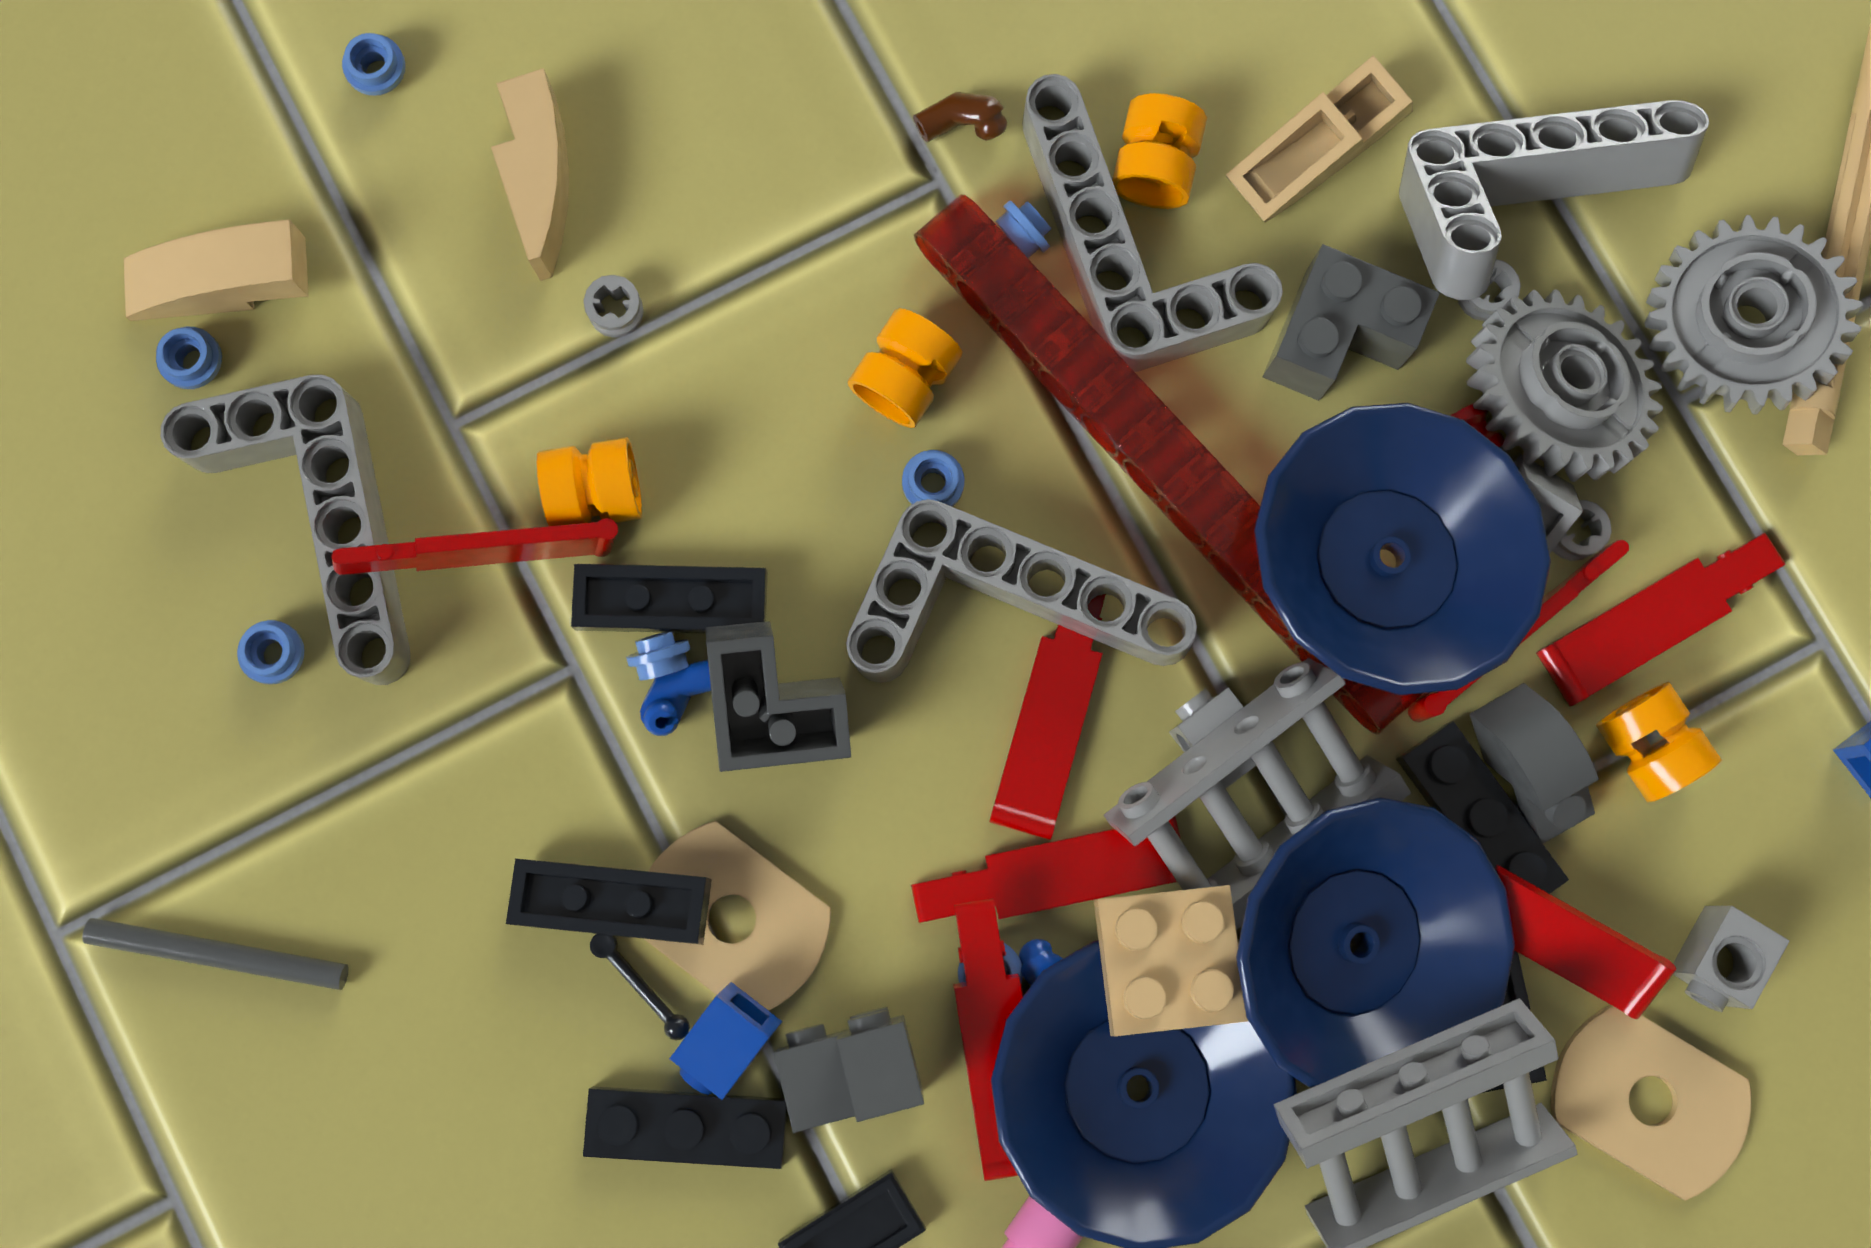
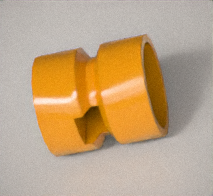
(1160, 142)
(909, 362)
(589, 484)
(1672, 761)

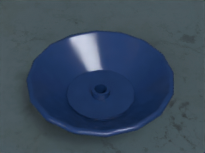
(1450, 514)
(1428, 949)
(1123, 1167)

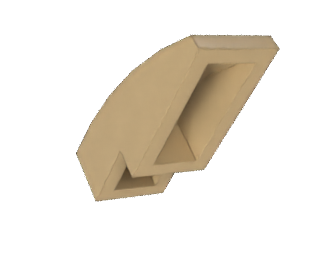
(1321, 139)
(535, 167)
(216, 271)

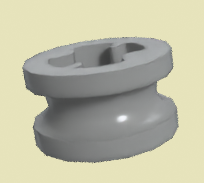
(1509, 284)
(617, 288)
(1600, 530)

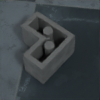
(1342, 308)
(768, 720)
(849, 1072)

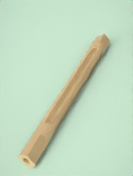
(1848, 235)

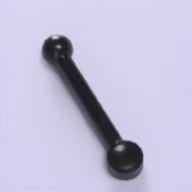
(605, 946)

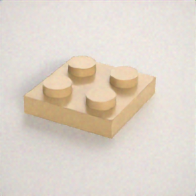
(1169, 960)

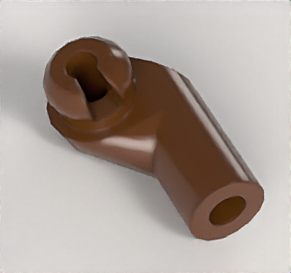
(963, 109)

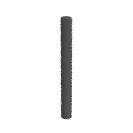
(215, 953)

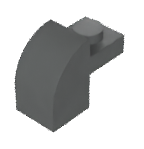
(1539, 757)

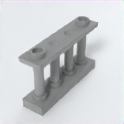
(1296, 694)
(1413, 1085)

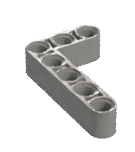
(1466, 169)
(1115, 250)
(328, 504)
(1008, 584)

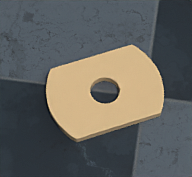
(788, 926)
(1707, 1110)

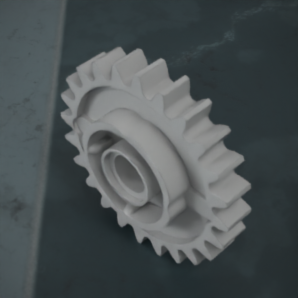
(1760, 270)
(1564, 385)

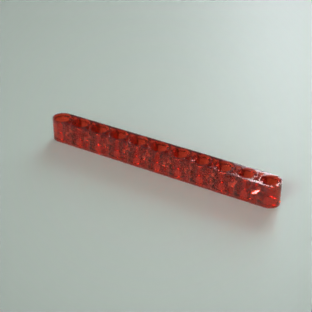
(1120, 416)

